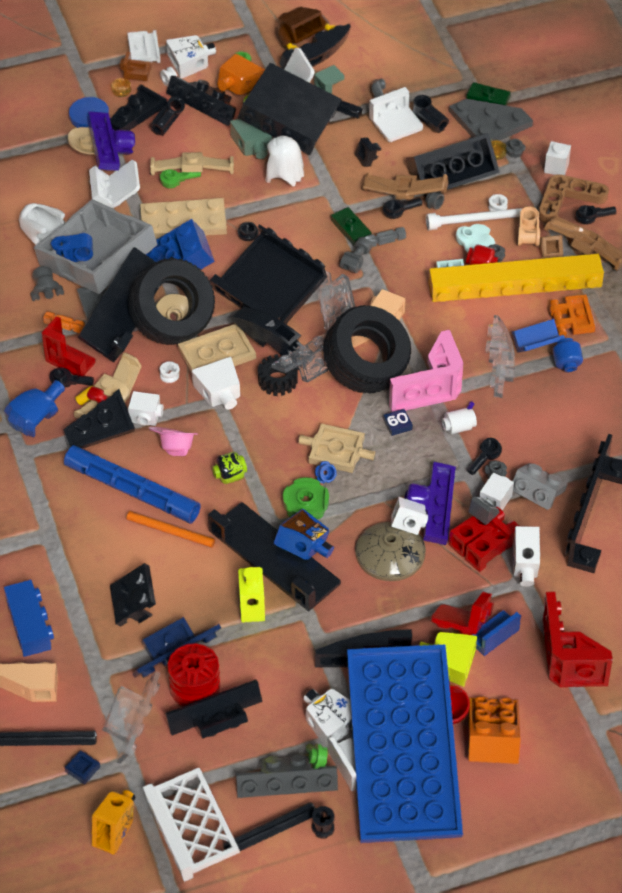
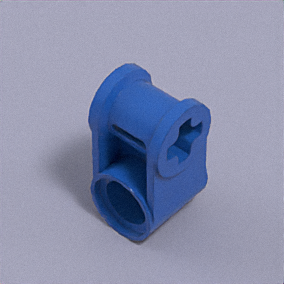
(74, 247)

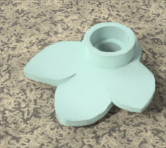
(474, 235)

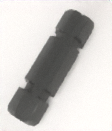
(387, 236)

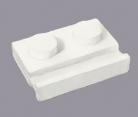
(144, 46)

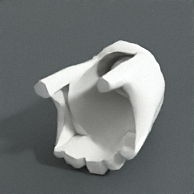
(284, 160)
(39, 221)

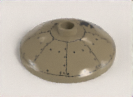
(386, 559)

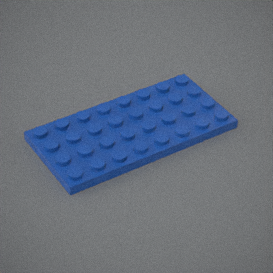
(404, 744)

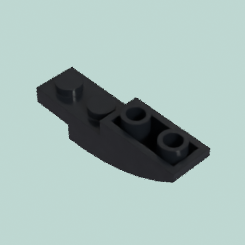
(322, 47)
(267, 330)

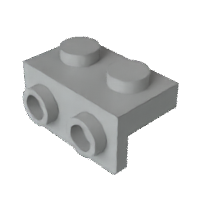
(538, 485)

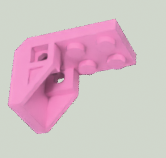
(432, 386)

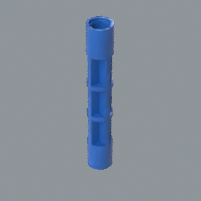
(132, 484)

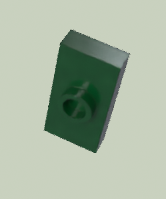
(488, 94)
(350, 225)

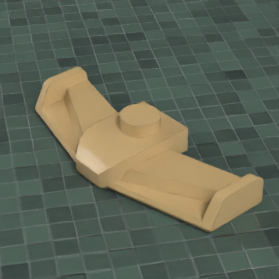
(192, 163)
(123, 379)

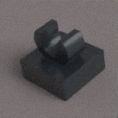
(367, 151)

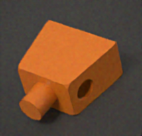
(239, 75)

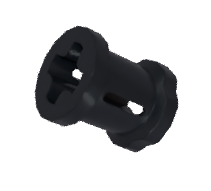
(318, 818)

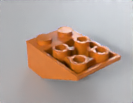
(494, 730)

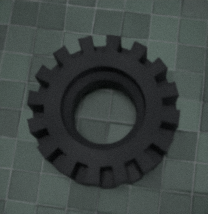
(272, 384)

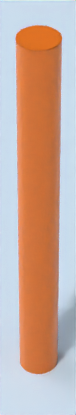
(171, 529)

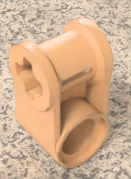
(529, 227)

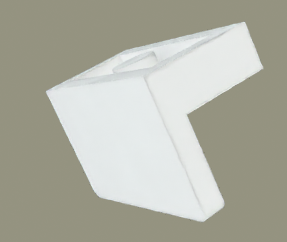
(343, 757)

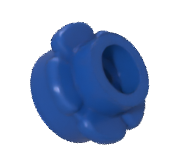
(329, 476)

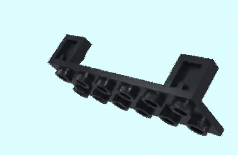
(110, 324)
(605, 468)
(253, 541)

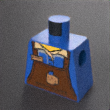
(304, 536)

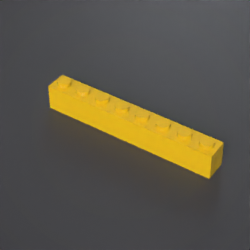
(515, 277)

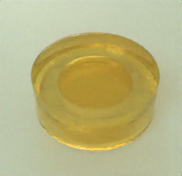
(121, 87)
(499, 149)

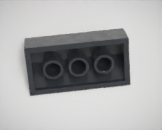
(461, 161)

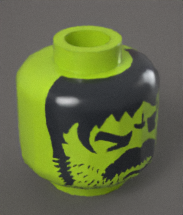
(229, 468)

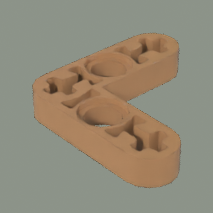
(566, 190)

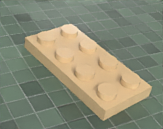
(166, 216)

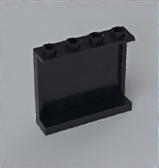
(289, 107)
(271, 277)

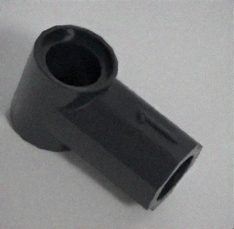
(429, 114)
(167, 116)

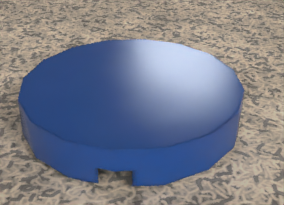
(79, 110)

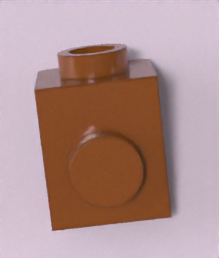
(134, 68)

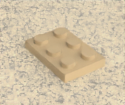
(217, 346)

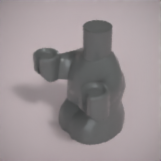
(44, 283)

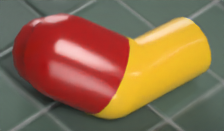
(91, 393)

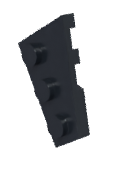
(138, 109)
(101, 424)

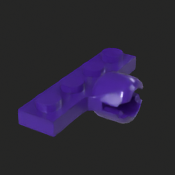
(108, 142)
(437, 501)

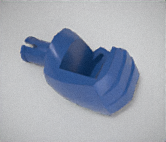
(31, 407)

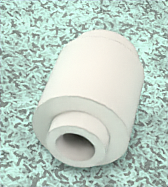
(459, 421)

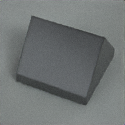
(483, 510)

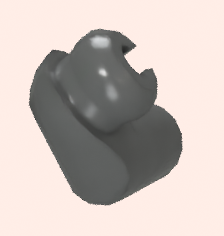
(377, 86)

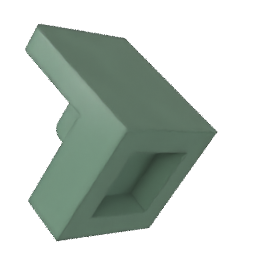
(328, 77)

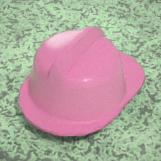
(174, 441)

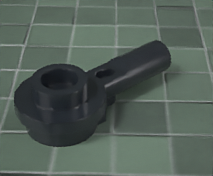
(394, 208)
(588, 214)
(67, 379)
(489, 450)

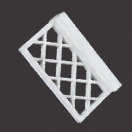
(173, 836)

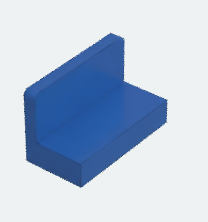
(536, 336)
(497, 631)

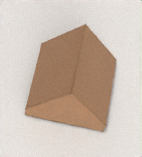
(551, 246)

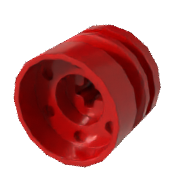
(193, 673)

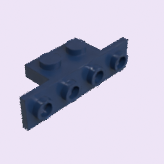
(167, 640)

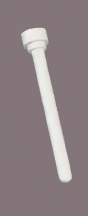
(434, 221)

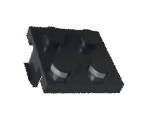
(132, 595)

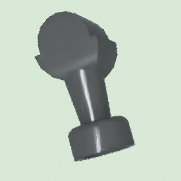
(353, 260)

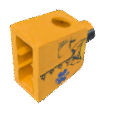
(115, 812)

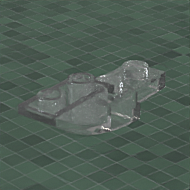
(501, 355)

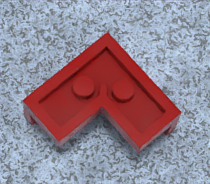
(61, 354)

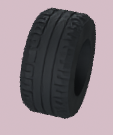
(191, 282)
(384, 331)

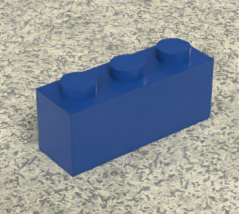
(28, 618)

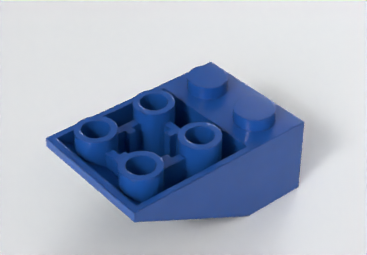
(184, 243)

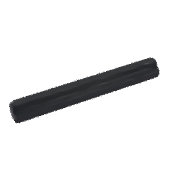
(46, 738)
(272, 827)

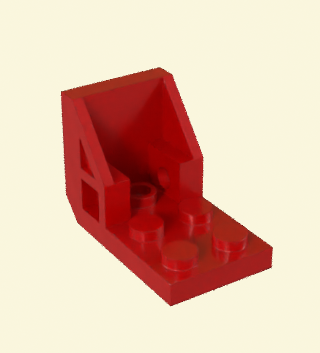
(580, 666)

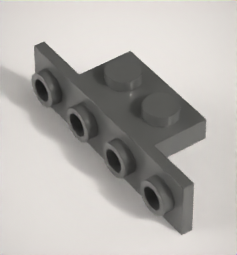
(286, 776)

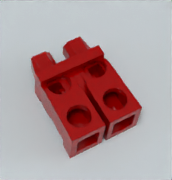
(482, 542)

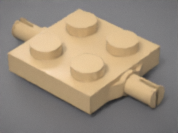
(337, 446)

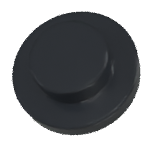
(248, 231)

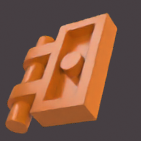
(579, 315)

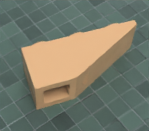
(388, 301)
(30, 681)

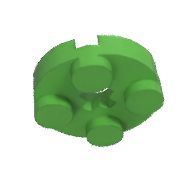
(306, 487)

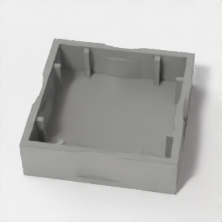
(112, 238)

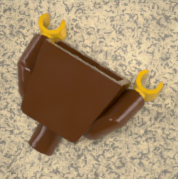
(300, 25)

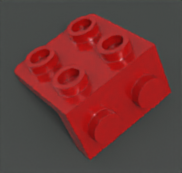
(465, 621)

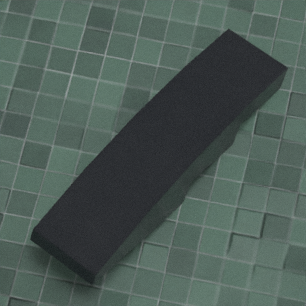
(336, 653)

